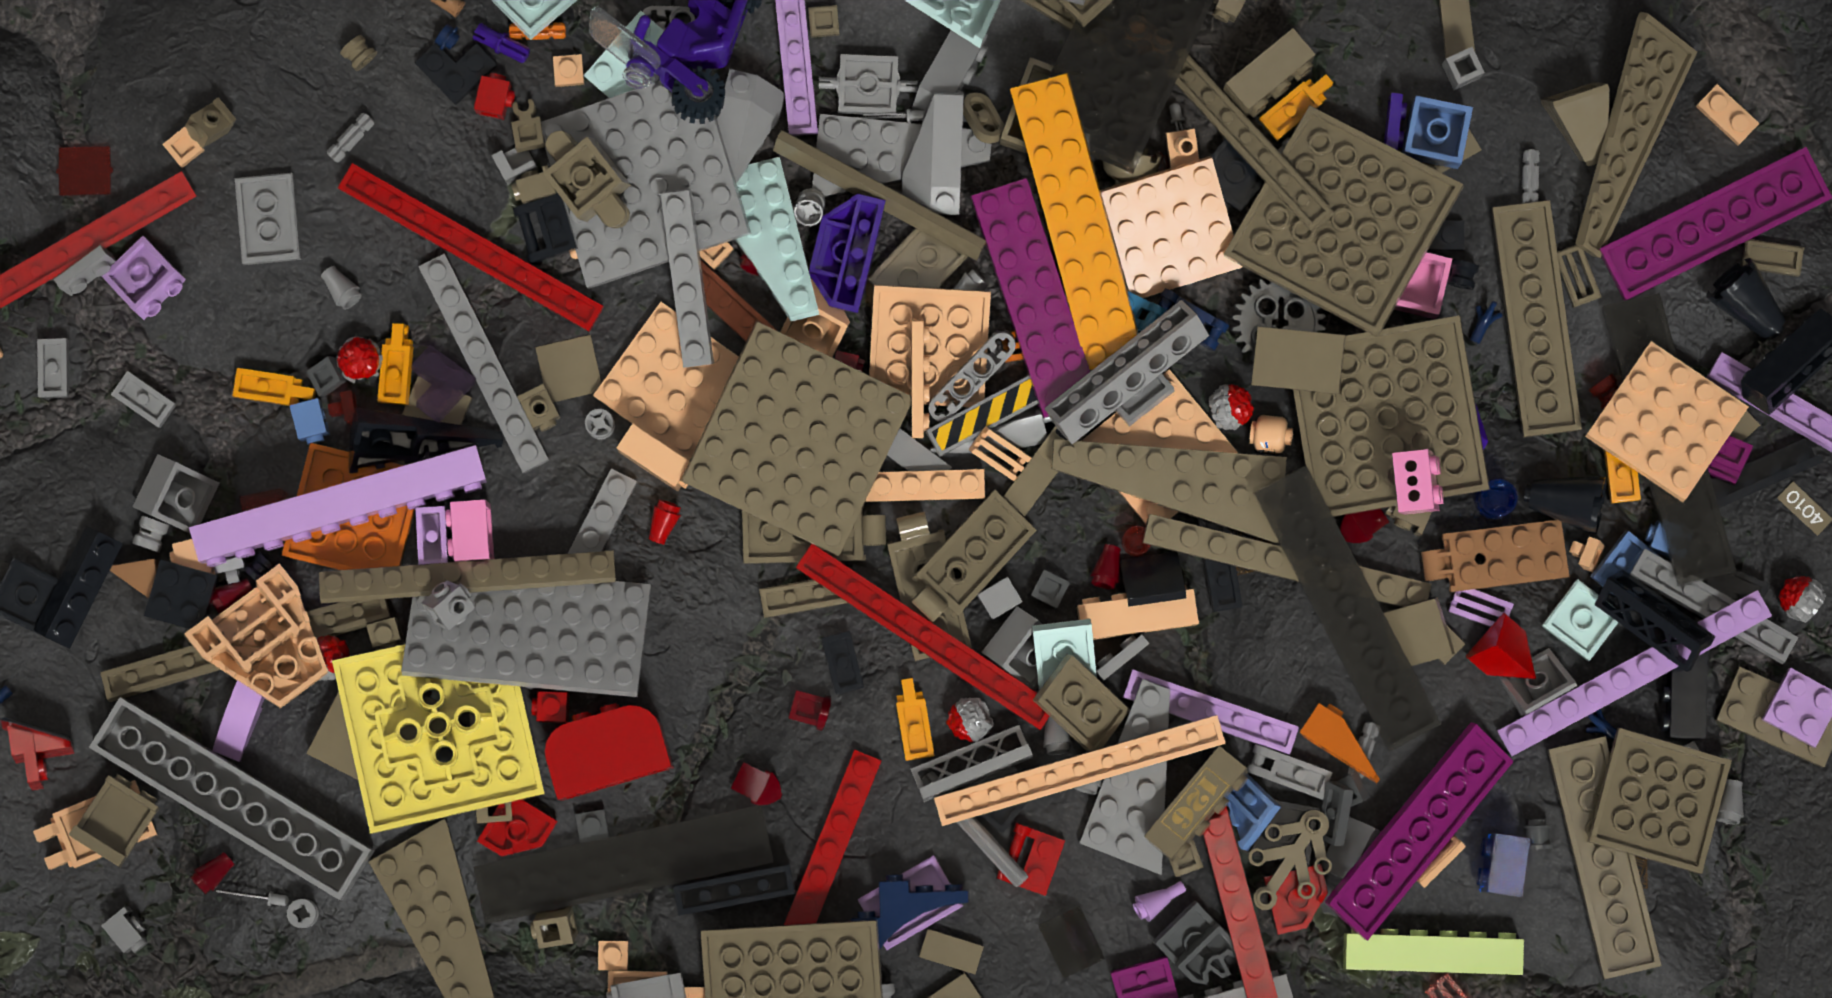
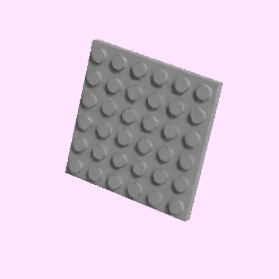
(656, 156)

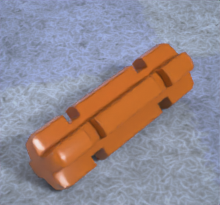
(557, 31)

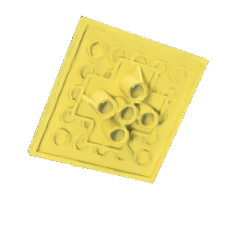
(402, 777)

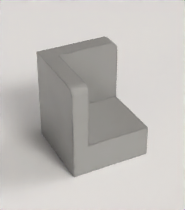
(514, 164)
(1000, 598)

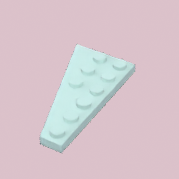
(965, 17)
(775, 238)

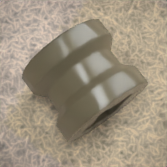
(358, 52)

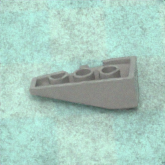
(747, 117)
(934, 164)

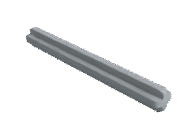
(988, 844)

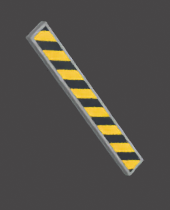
(988, 412)

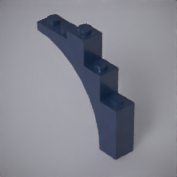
(902, 905)

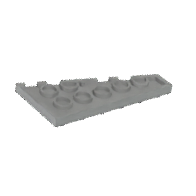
(880, 148)
(1135, 799)

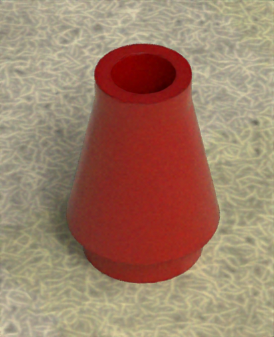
(663, 520)

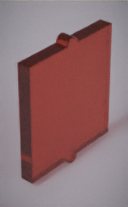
(85, 171)

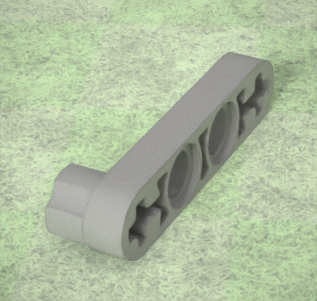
(974, 378)

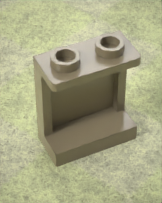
(115, 820)

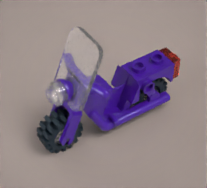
(679, 50)

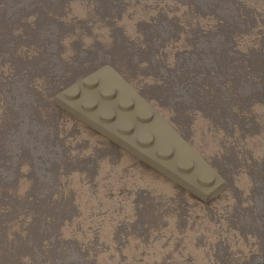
(1645, 94)
(1188, 481)
(433, 906)

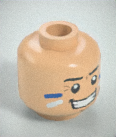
(1270, 434)

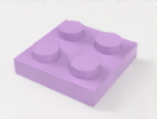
(1800, 707)

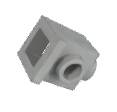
(126, 931)

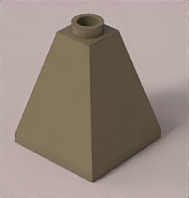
(1581, 118)

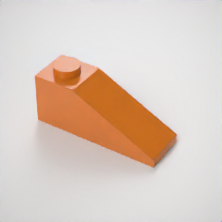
(1333, 735)

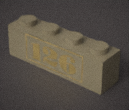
(1196, 804)

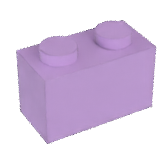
(431, 535)

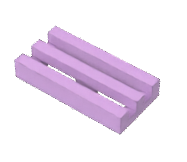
(1457, 599)

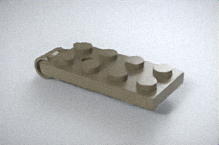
(770, 544)
(977, 550)
(906, 555)

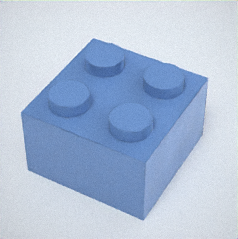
(1437, 132)

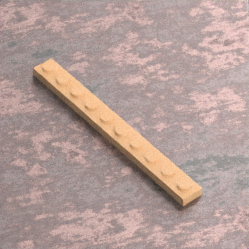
(1079, 770)

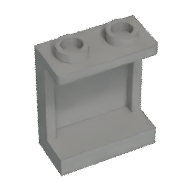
(656, 987)

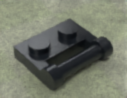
(554, 227)

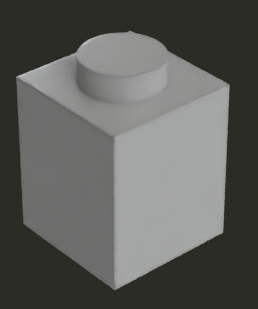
(1463, 68)

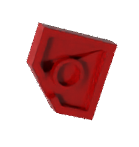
(525, 832)
(1292, 911)

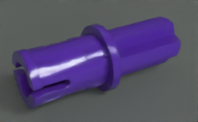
(501, 43)

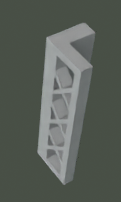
(975, 772)

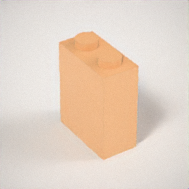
(653, 457)

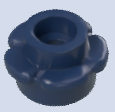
(447, 37)

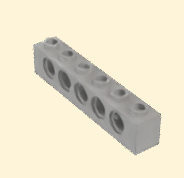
(1126, 371)

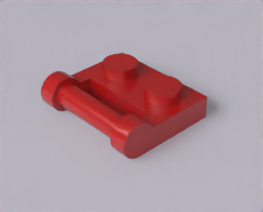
(1041, 859)

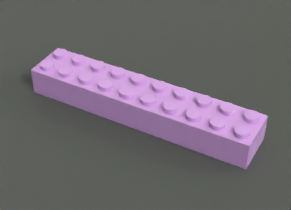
(337, 505)

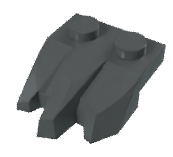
(1196, 944)

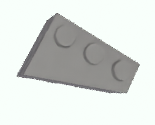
(950, 69)

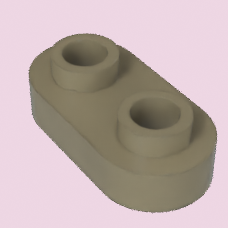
(986, 121)

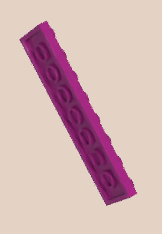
(1715, 224)
(1031, 289)
(1419, 831)

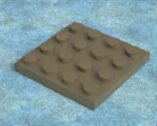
(1659, 801)

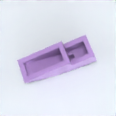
(238, 722)

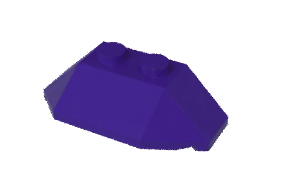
(846, 251)

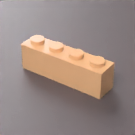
(1117, 619)

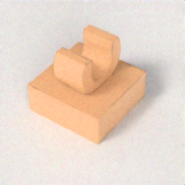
(1588, 554)

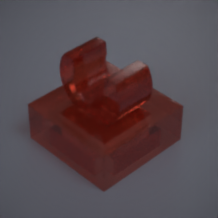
(345, 407)

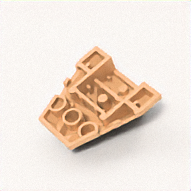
(264, 640)

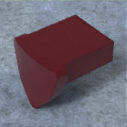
(1361, 525)
(810, 709)
(758, 785)

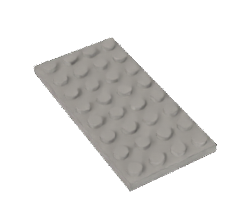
(538, 638)

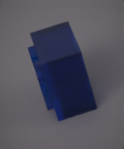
(1503, 864)

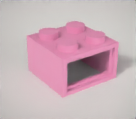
(1427, 287)
(1427, 468)
(470, 530)

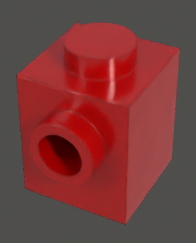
(494, 96)
(551, 707)

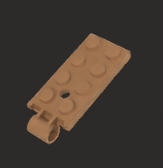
(1511, 556)

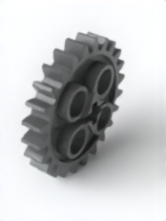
(1251, 318)

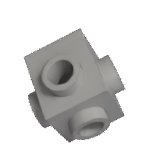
(448, 604)

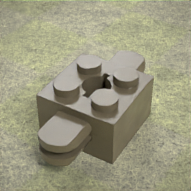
(587, 179)

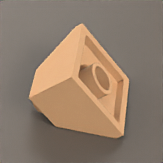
(819, 331)

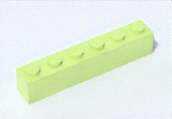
(1434, 953)

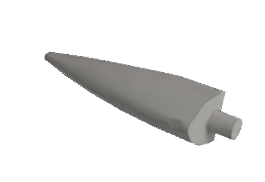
(1021, 431)

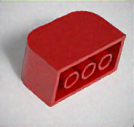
(606, 750)

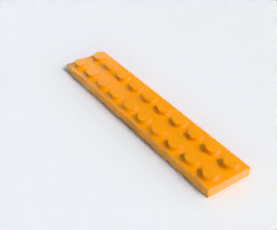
(1075, 216)

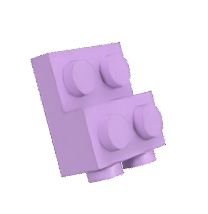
(144, 278)

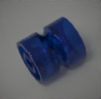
(1498, 500)

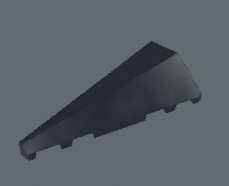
(391, 437)

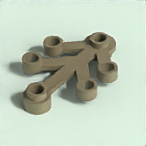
(1293, 855)

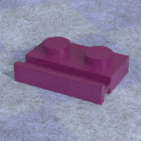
(1730, 460)
(1145, 980)

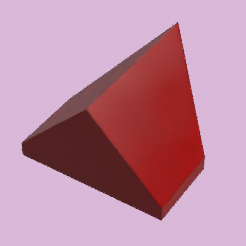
(1503, 651)

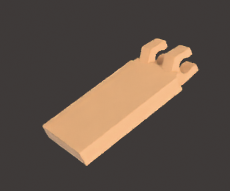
(73, 851)

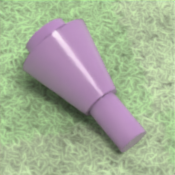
(1151, 903)

